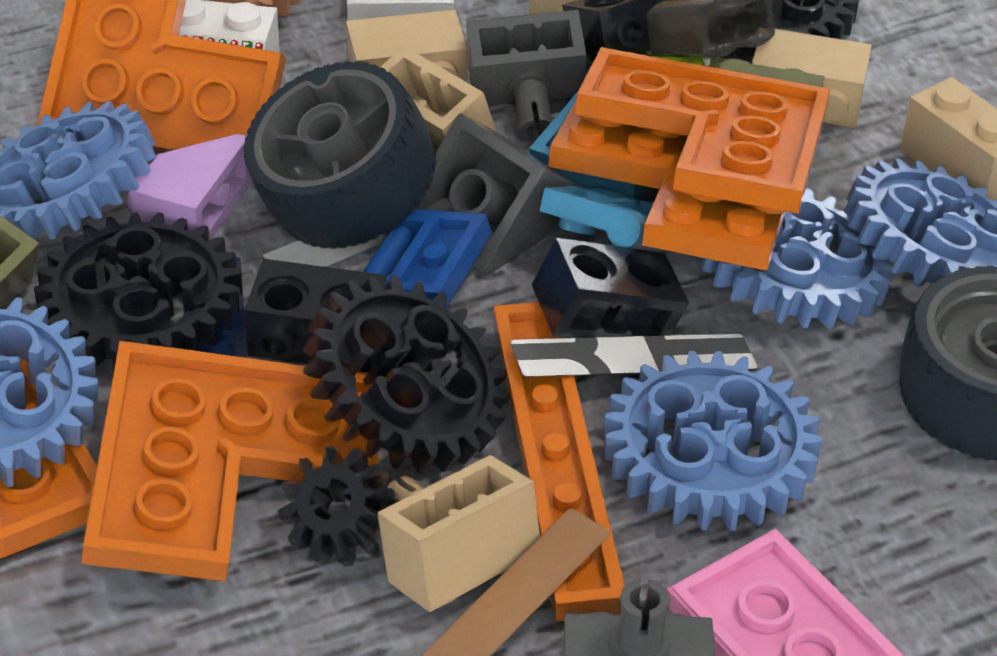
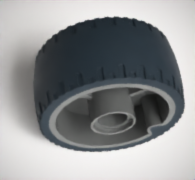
(340, 154)
(952, 361)

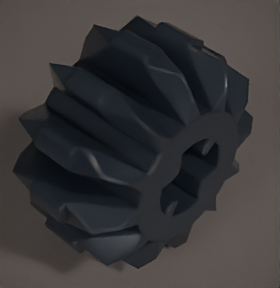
(336, 482)

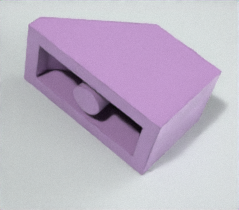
(194, 184)

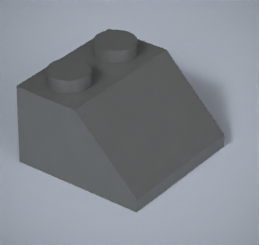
(493, 177)

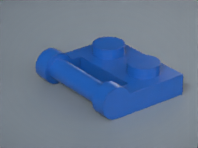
(438, 250)

